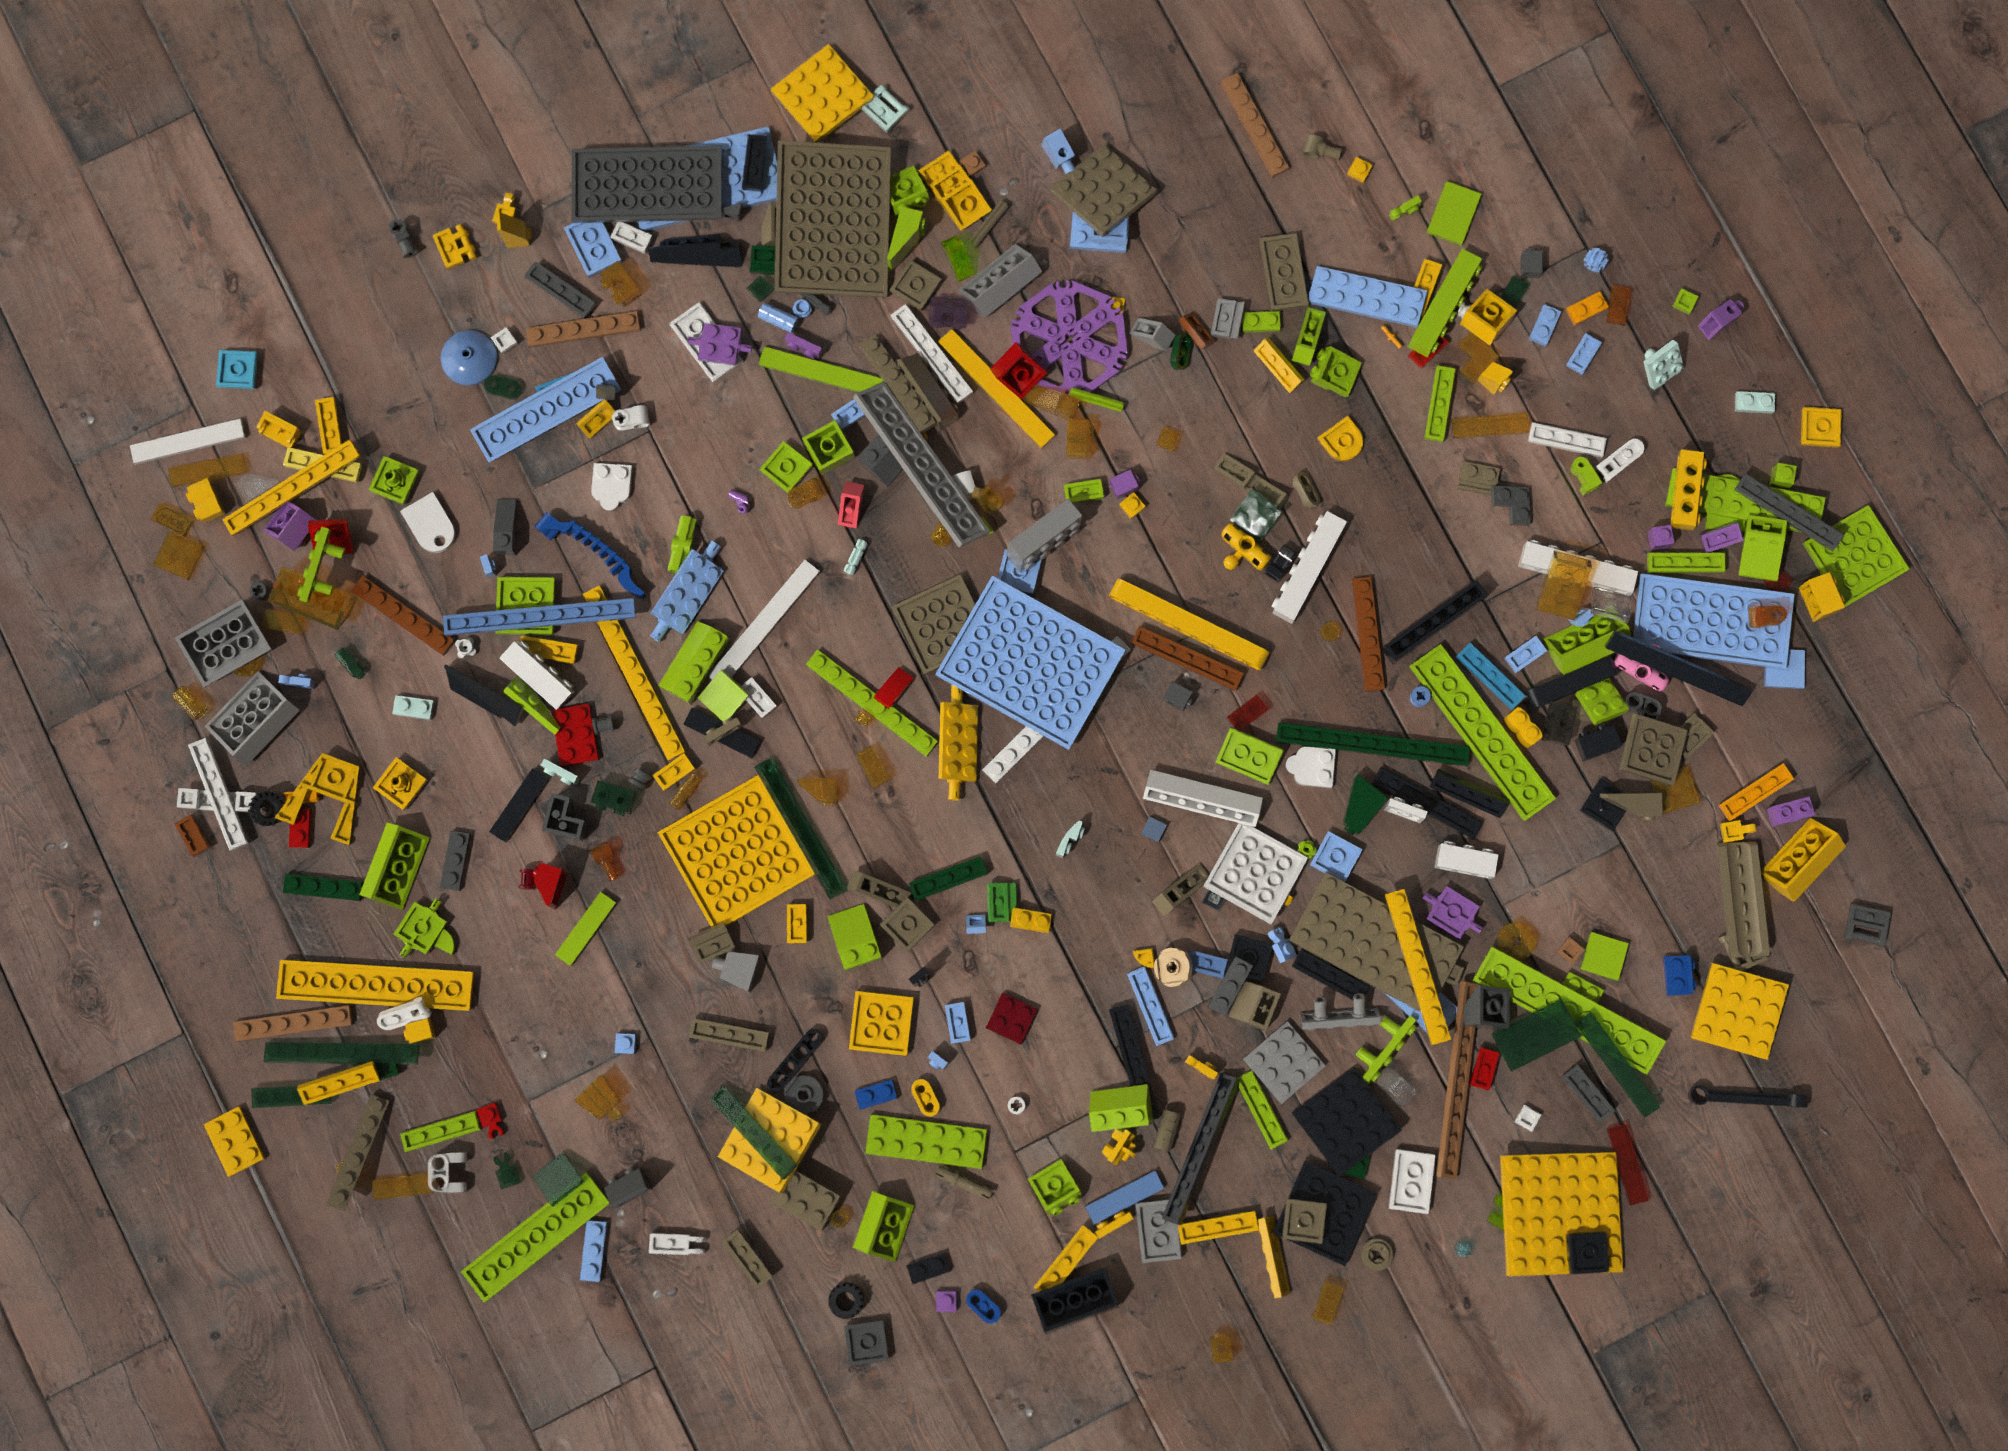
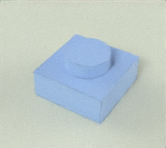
(488, 565)
(1582, 617)
(975, 924)
(625, 1043)
(937, 1061)

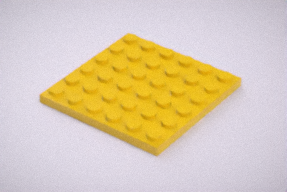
(736, 853)
(1557, 1197)

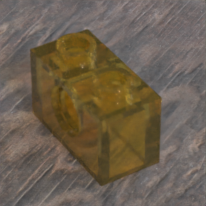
(614, 275)

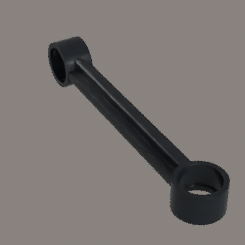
(1749, 1098)

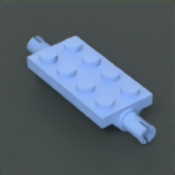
(686, 592)

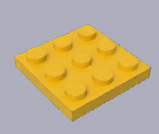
(881, 1023)

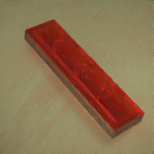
(1627, 1164)

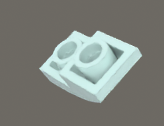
(1073, 834)

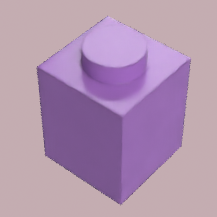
(1124, 484)
(1660, 537)

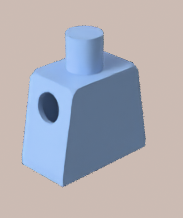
(1057, 144)

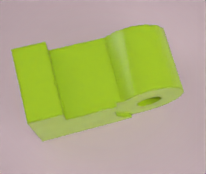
(1586, 474)

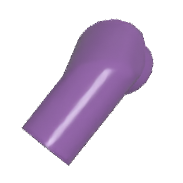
(742, 501)

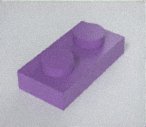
(796, 343)
(1721, 537)

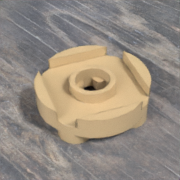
(1184, 967)

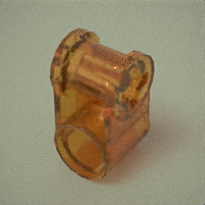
(1763, 616)

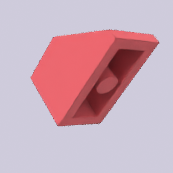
(850, 504)

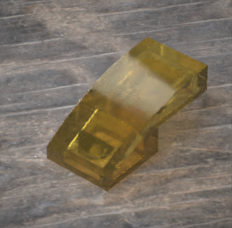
(283, 621)

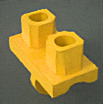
(1123, 1148)

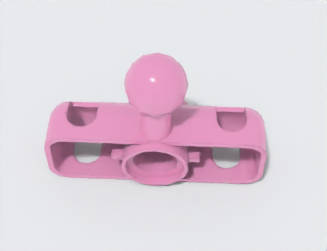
(1650, 678)

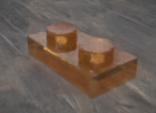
(1618, 305)

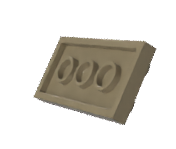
(1283, 272)

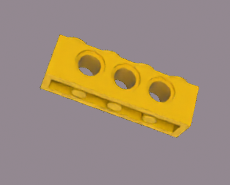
(1697, 462)

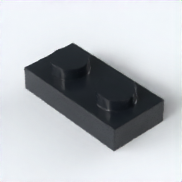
(919, 978)
(928, 1268)

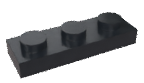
(754, 162)

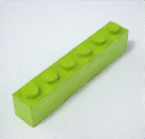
(1444, 303)

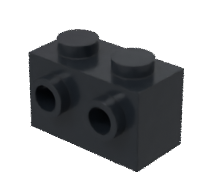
(1598, 742)

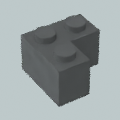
(558, 819)

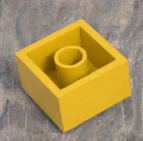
(1488, 317)
(1822, 597)

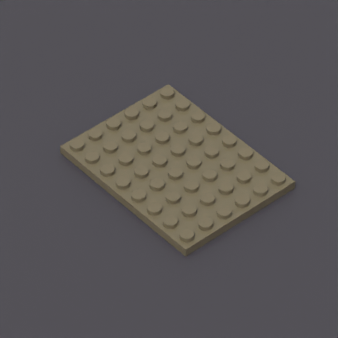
(832, 219)

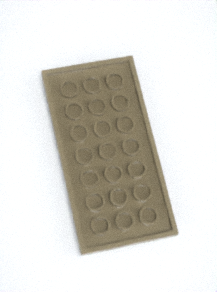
(1361, 940)

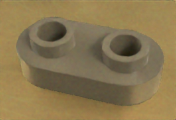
(1306, 490)

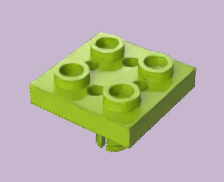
(387, 477)

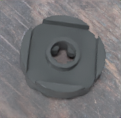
(804, 1083)

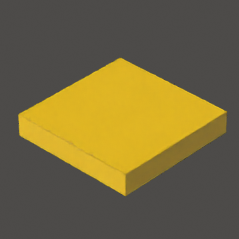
(1821, 427)

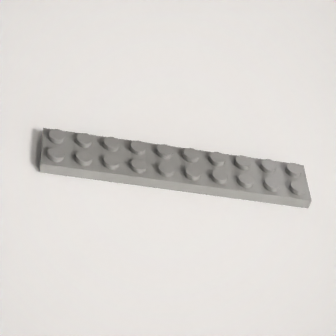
(921, 464)

